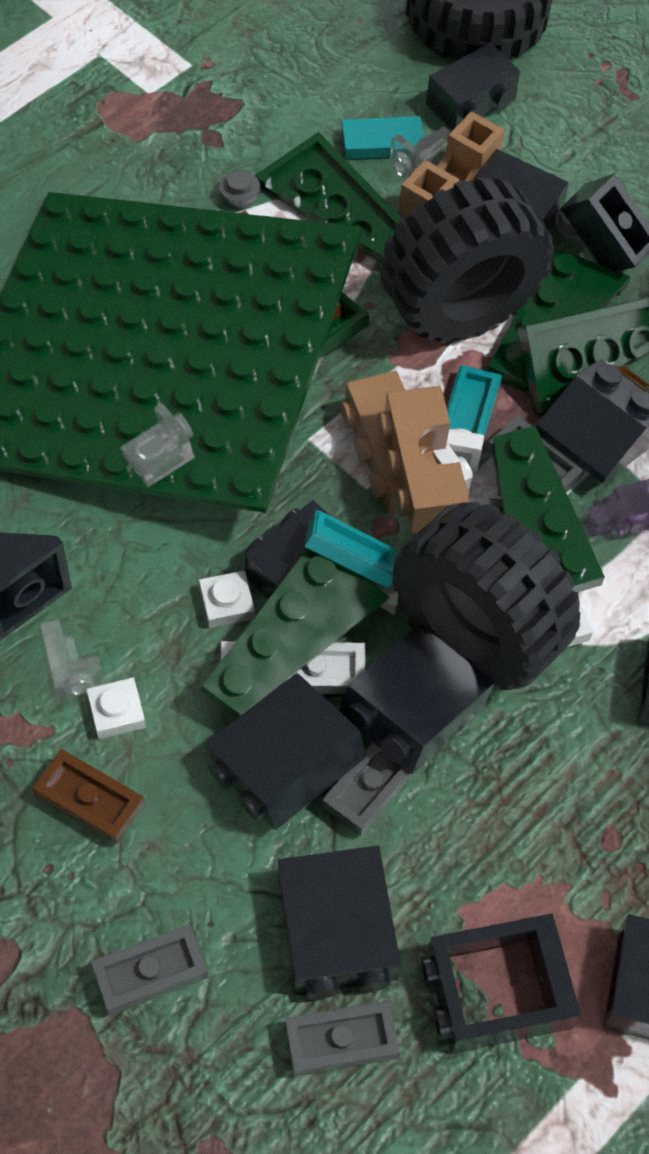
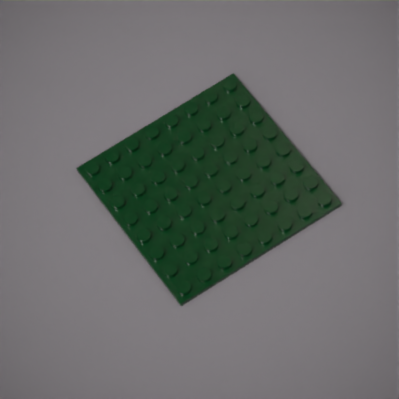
(172, 309)

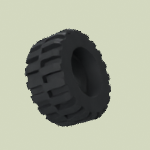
(467, 25)
(466, 259)
(488, 592)

